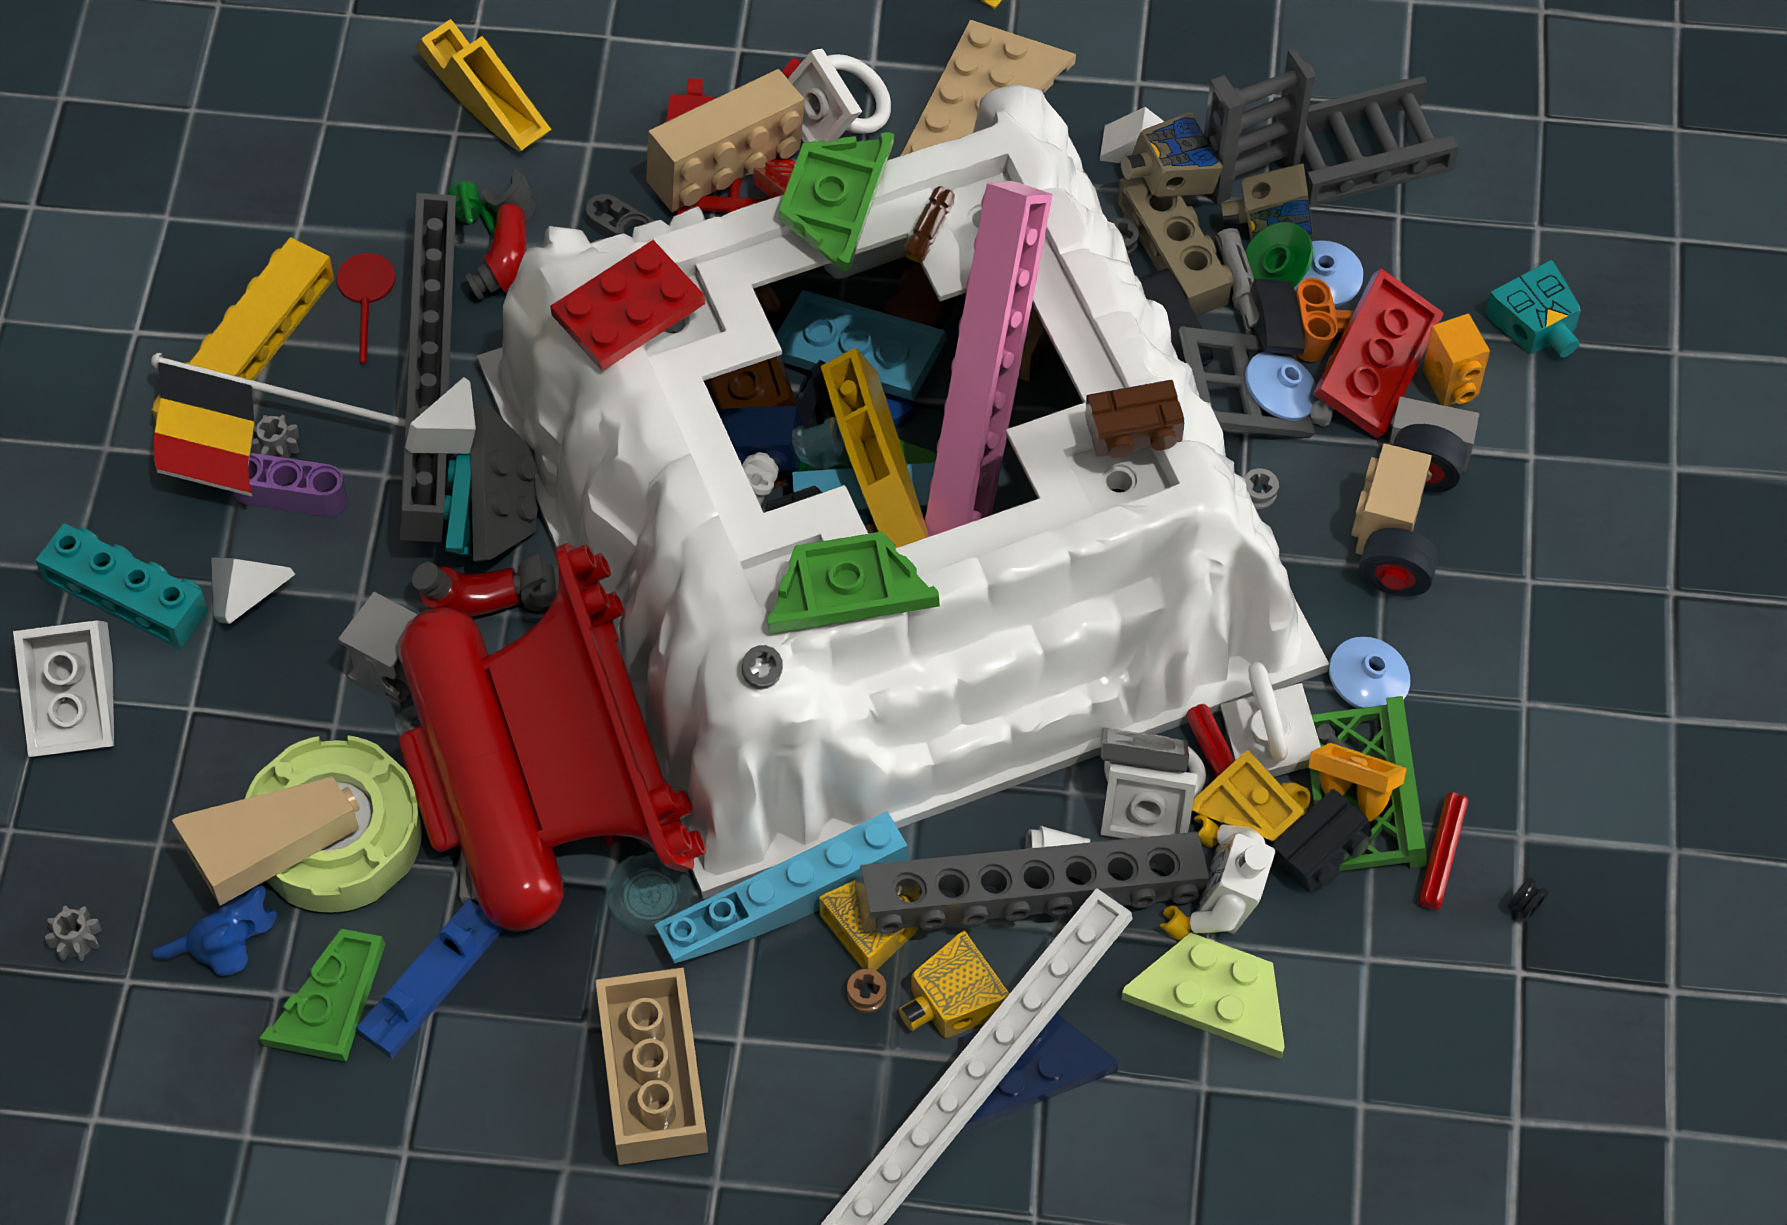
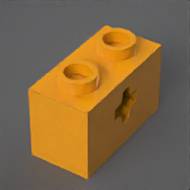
(1455, 360)

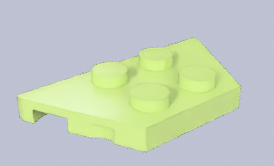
(1214, 991)

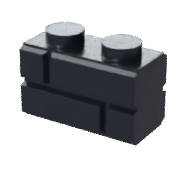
(1323, 841)

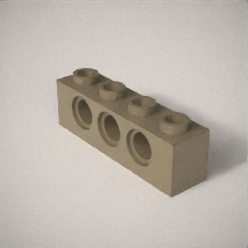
(1160, 225)

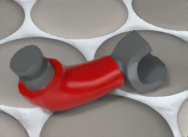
(509, 239)
(488, 591)

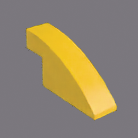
(483, 85)

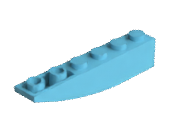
(781, 892)

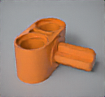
(1319, 318)

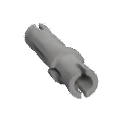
(1235, 258)

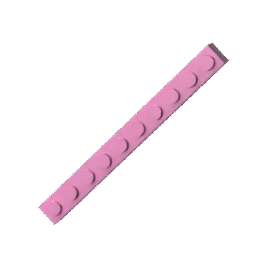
(988, 354)

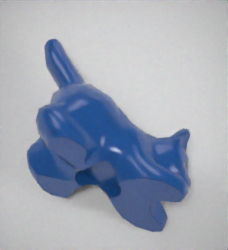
(222, 934)

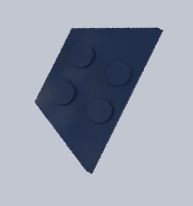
(1051, 1065)

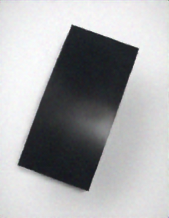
(1279, 317)

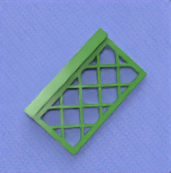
(1404, 798)

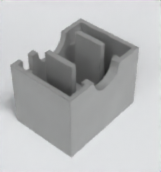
(375, 648)

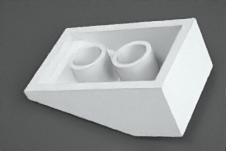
(66, 687)

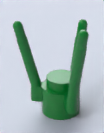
(470, 205)

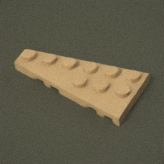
(981, 63)

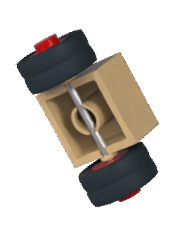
(1392, 554)

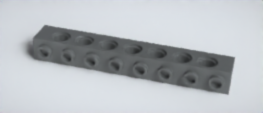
(1007, 871)

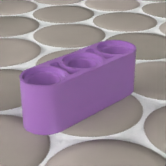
(303, 495)

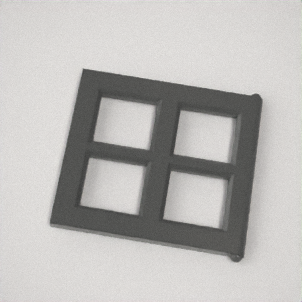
(1239, 346)

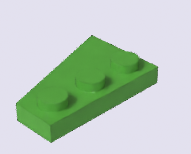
(331, 1002)

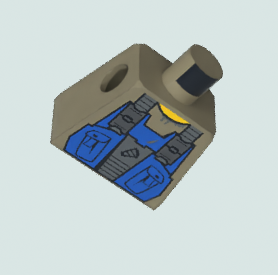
(1174, 159)
(1271, 199)

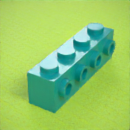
(122, 585)

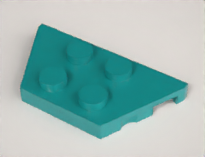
(459, 508)

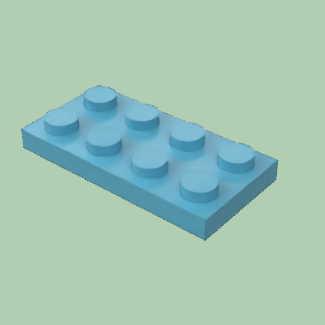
(893, 345)

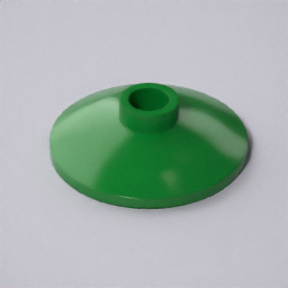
(1279, 245)

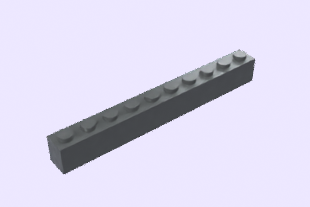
(428, 361)

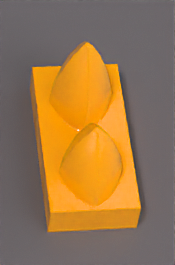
(1373, 776)

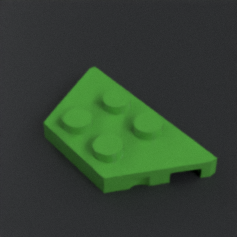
(834, 193)
(847, 583)

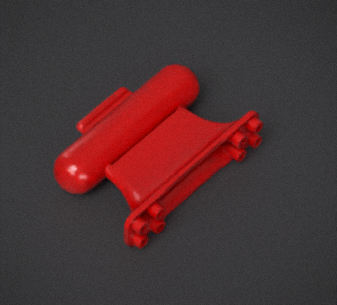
(535, 745)

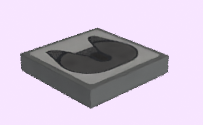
(1144, 750)

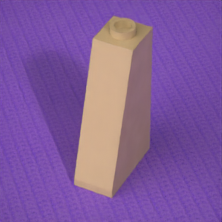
(265, 834)

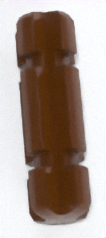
(929, 224)

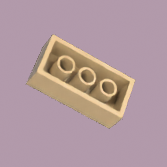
(724, 140)
(651, 1066)

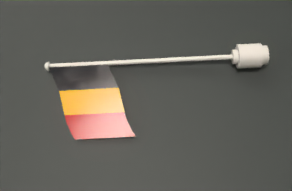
(209, 423)

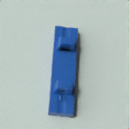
(428, 980)

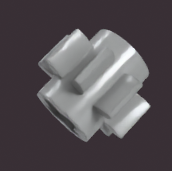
(275, 437)
(73, 933)

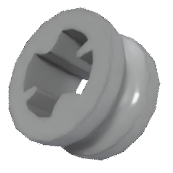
(1265, 477)

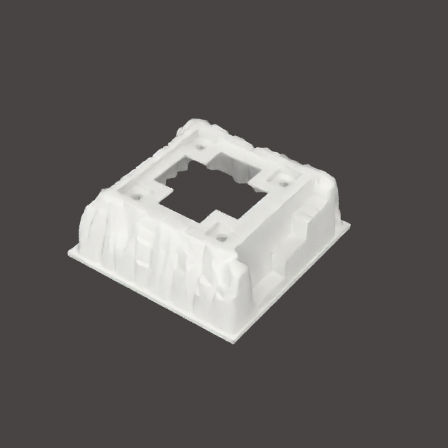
(1047, 612)

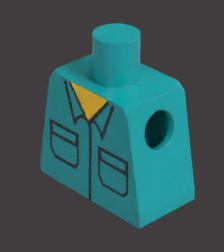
(1537, 310)

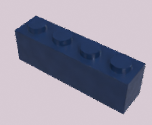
(764, 431)

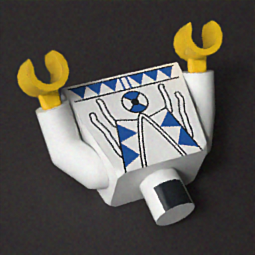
(1234, 881)

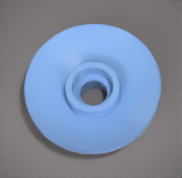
(1344, 274)
(1280, 385)
(1361, 684)

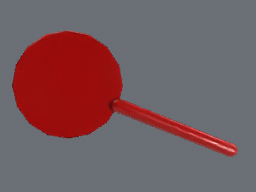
(365, 280)

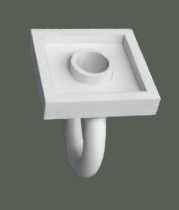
(828, 102)
(1272, 724)
(1150, 799)

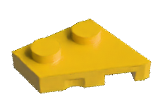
(1249, 798)

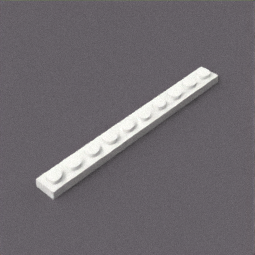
(982, 1064)

